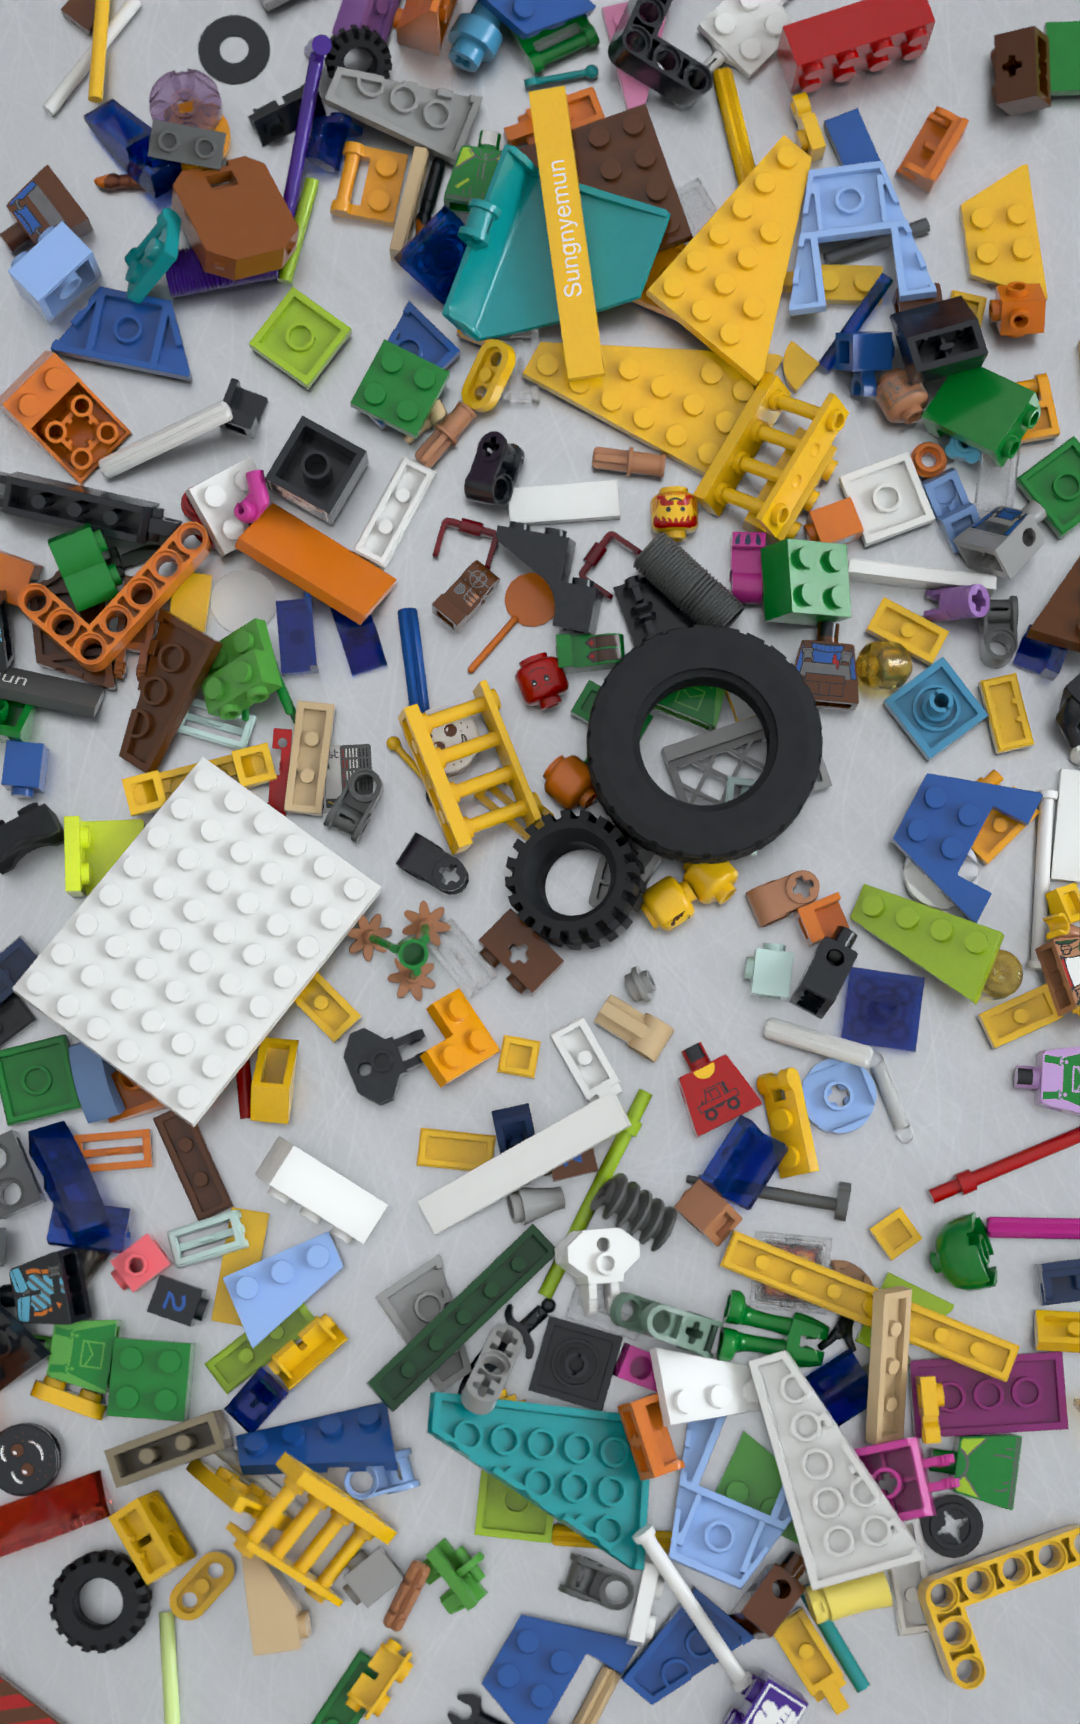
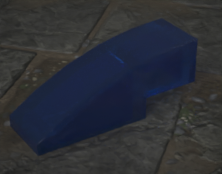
(127, 142)
(68, 1179)

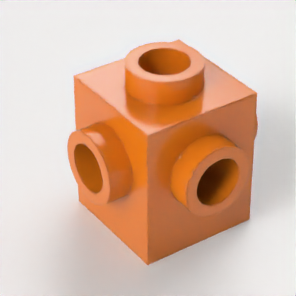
(1018, 309)

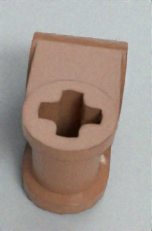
(776, 898)

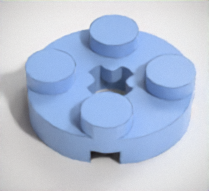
(858, 1103)

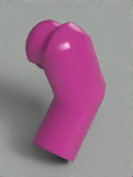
(257, 499)

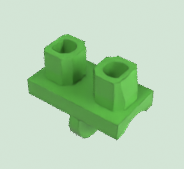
(460, 1574)

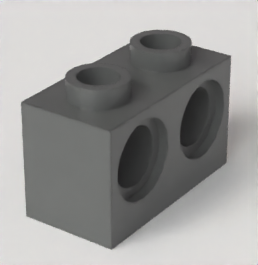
(19, 1171)

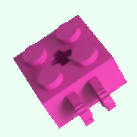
(906, 1463)

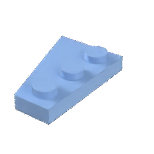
(280, 1284)

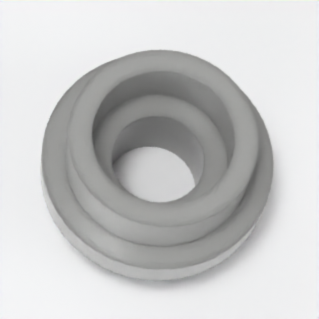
(640, 984)

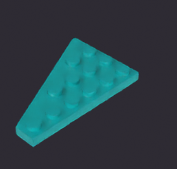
(560, 1460)

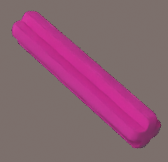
(1033, 1228)

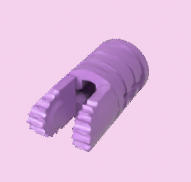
(958, 602)

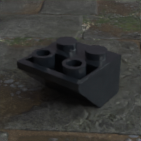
(939, 339)

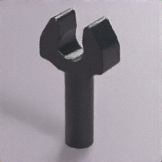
(477, 1715)

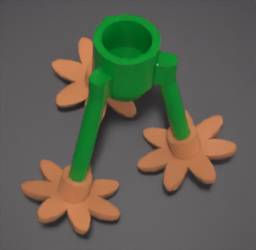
(410, 951)

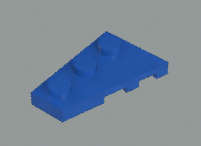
(423, 339)

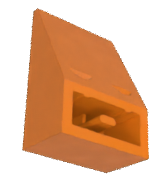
(63, 416)

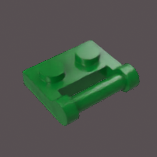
(538, 60)

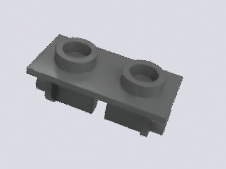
(186, 144)

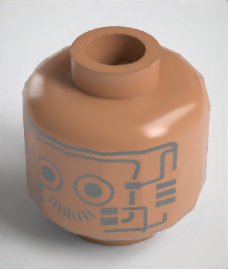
(899, 399)

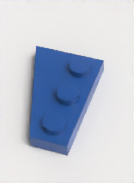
(680, 1651)

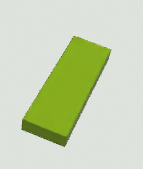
(240, 1361)

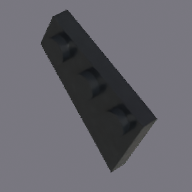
(18, 1350)

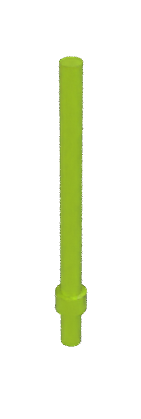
(603, 1175)

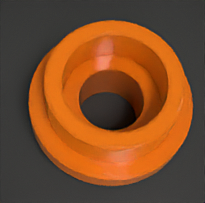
(934, 451)

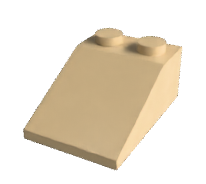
(273, 1609)

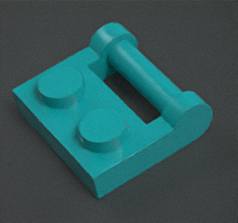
(153, 255)

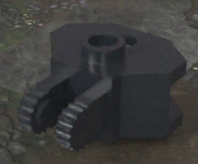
(385, 1060)

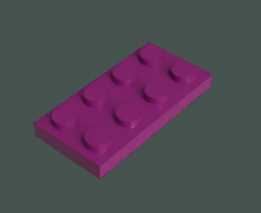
(985, 1405)

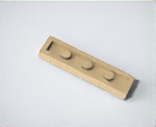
(888, 1365)

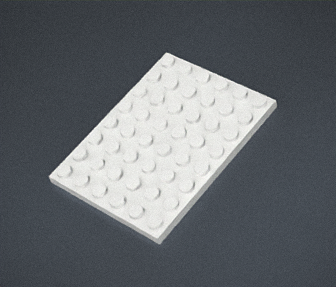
(197, 941)

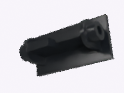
(277, 121)

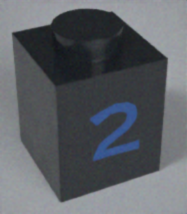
(178, 1301)

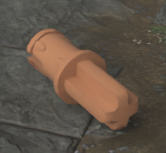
(445, 435)
(628, 461)

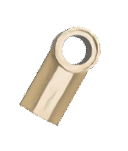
(642, 1032)

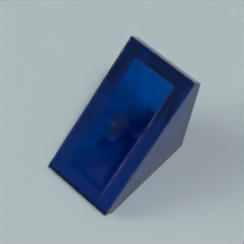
(257, 1399)

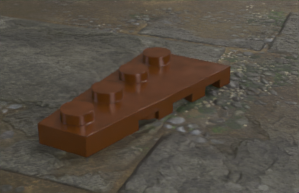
(173, 677)

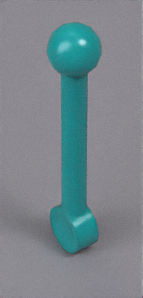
(590, 71)

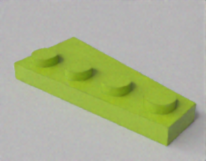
(939, 942)

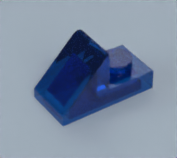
(360, 643)

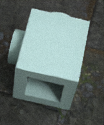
(770, 972)

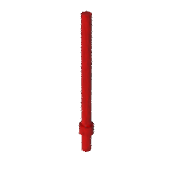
(967, 1181)

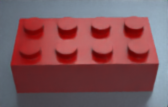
(852, 41)

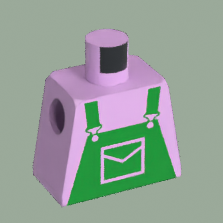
(1054, 1079)

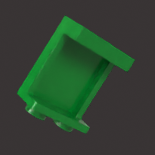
(983, 412)

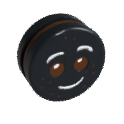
(28, 1459)

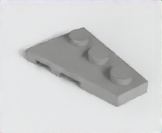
(414, 1304)

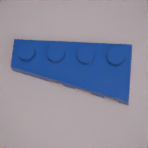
(340, 1439)

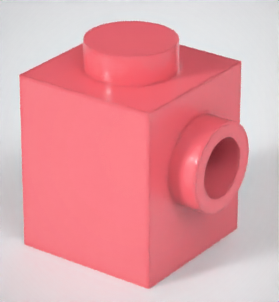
(140, 1264)

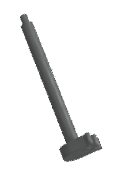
(838, 1204)

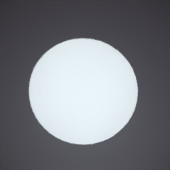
(241, 598)

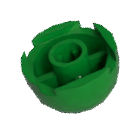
(964, 1254)

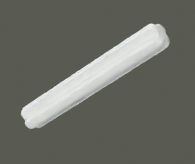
(165, 439)

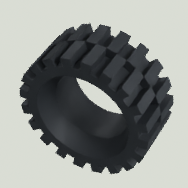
(541, 852)

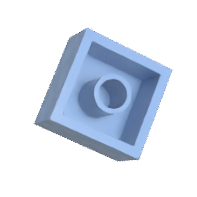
(54, 271)

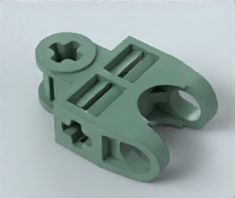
(682, 1328)

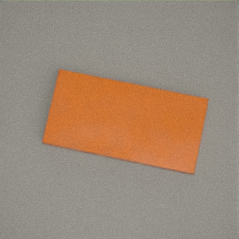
(315, 563)

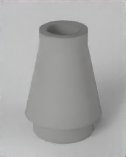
(533, 1203)

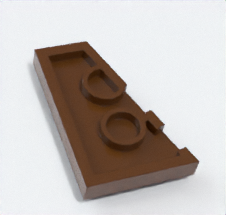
(1060, 618)

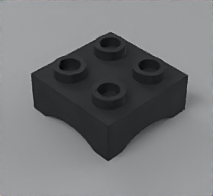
(32, 829)

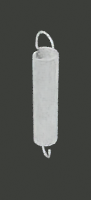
(890, 1097)

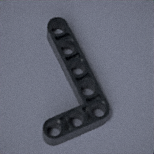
(650, 49)

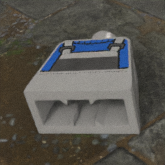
(1003, 540)

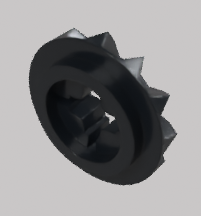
(969, 1532)

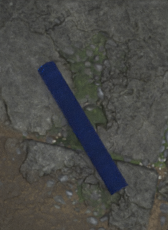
(859, 316)

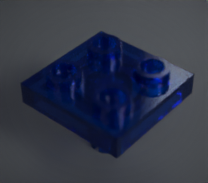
(435, 254)
(882, 1009)

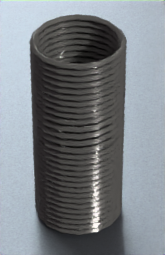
(686, 581)

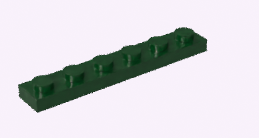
(462, 1318)

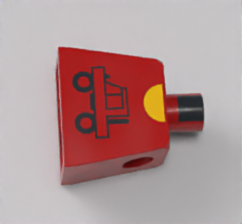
(713, 1091)

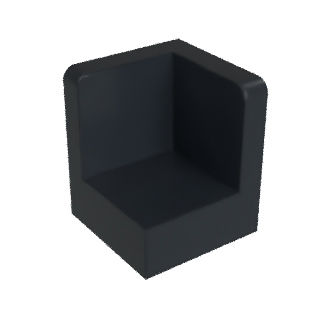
(246, 409)

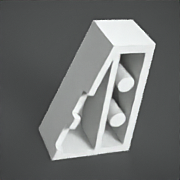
(320, 1192)

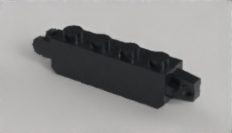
(77, 505)

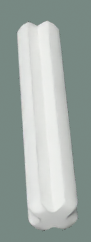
(818, 1042)

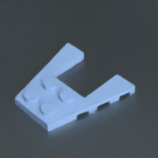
(851, 205)
(713, 1530)

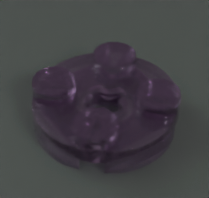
(185, 86)

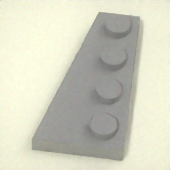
(405, 111)

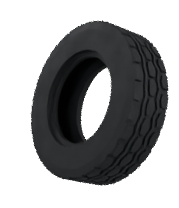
(718, 660)

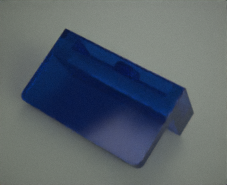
(297, 636)
(744, 1163)
(106, 1240)
(841, 1386)

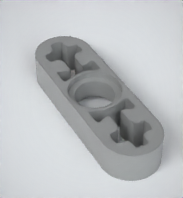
(494, 1382)

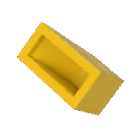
(274, 1080)

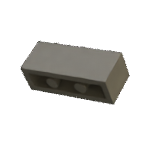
(168, 1448)

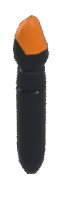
(430, 193)

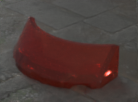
(53, 1512)

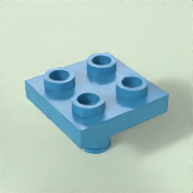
(935, 708)

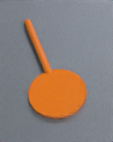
(528, 603)

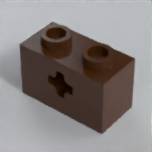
(1021, 70)
(541, 959)

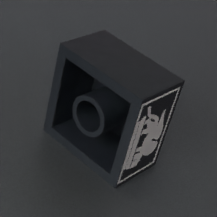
(317, 470)

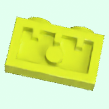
(93, 849)

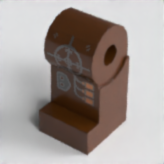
(465, 596)

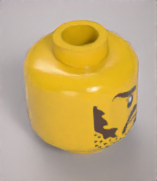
(668, 903)

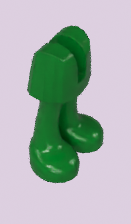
(739, 1313)

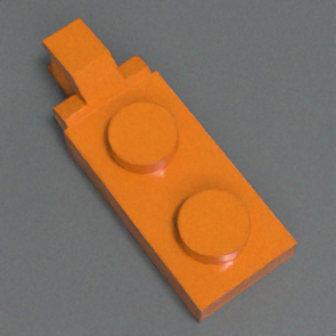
(583, 109)

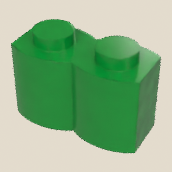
(84, 566)

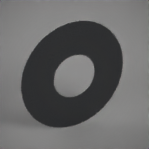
(234, 26)

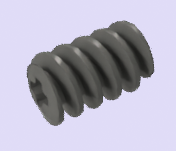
(636, 1208)

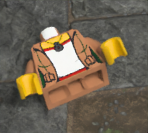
(1062, 963)

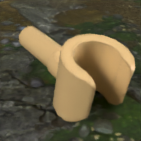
(436, 416)

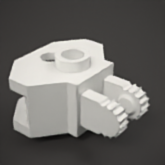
(597, 1258)

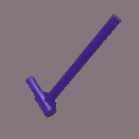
(315, 51)

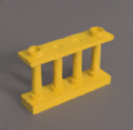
(745, 440)
(446, 794)
(321, 1495)

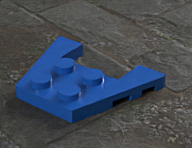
(944, 826)
(542, 1661)

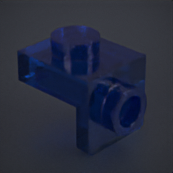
(328, 140)

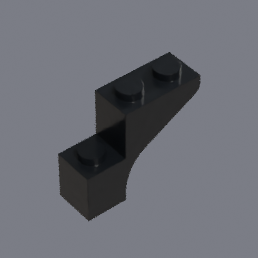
(551, 558)

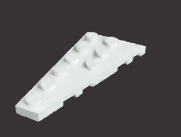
(834, 1501)

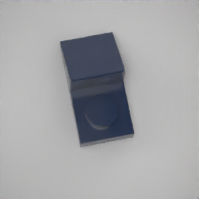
(512, 1126)

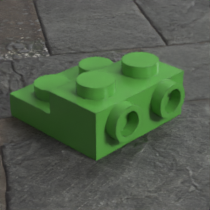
(242, 672)

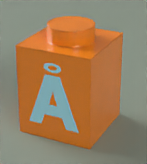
(834, 523)

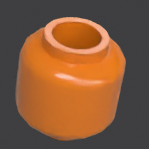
(569, 782)

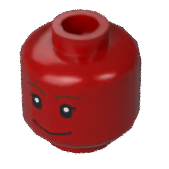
(541, 681)

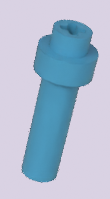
(474, 38)

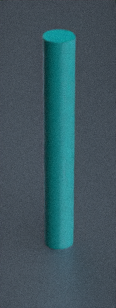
(842, 1653)

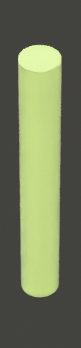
(169, 1667)

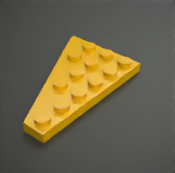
(735, 267)
(660, 396)

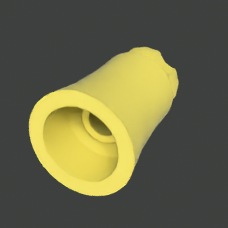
(848, 1598)

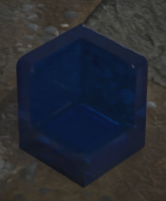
(1039, 657)

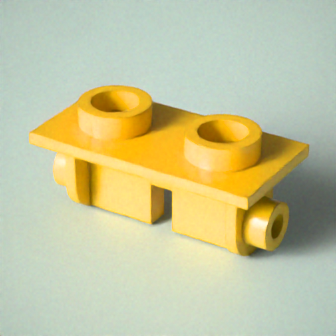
(318, 1342)
(372, 1693)

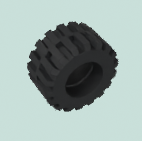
(67, 1607)

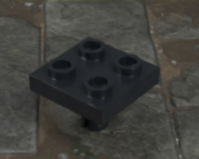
(575, 1363)

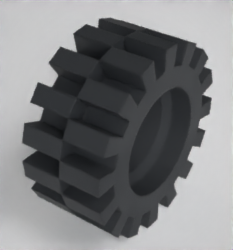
(363, 39)

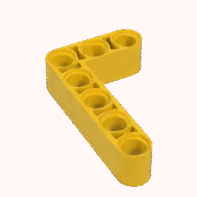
(993, 1584)

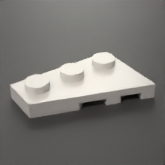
(701, 1387)

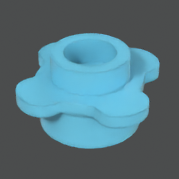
(956, 451)

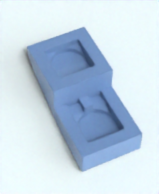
(950, 505)
(94, 1084)

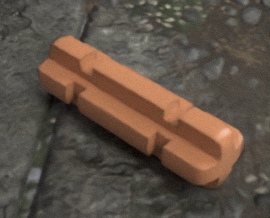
(406, 1595)

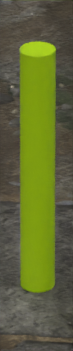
(302, 218)

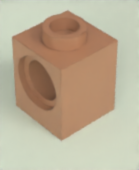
(708, 1212)

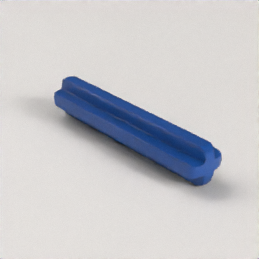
(413, 658)

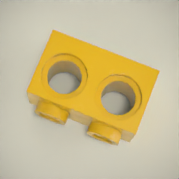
(152, 1537)

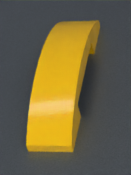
(150, 790)

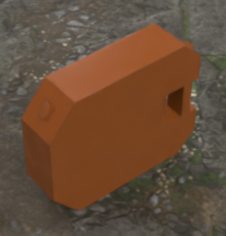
(236, 225)

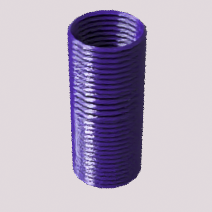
(188, 276)

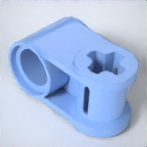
(386, 1481)

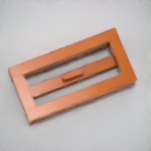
(146, 1149)

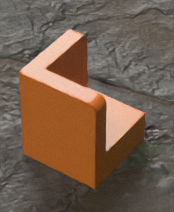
(820, 918)

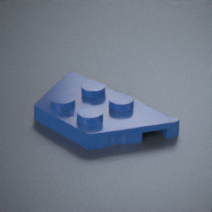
(530, 17)
(127, 334)

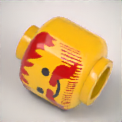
(674, 512)

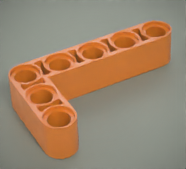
(122, 604)

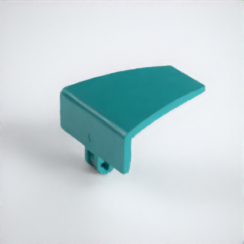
(507, 265)

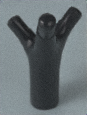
(842, 1329)

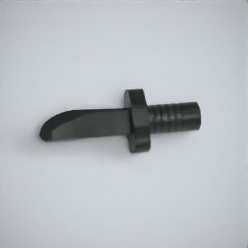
(130, 558)

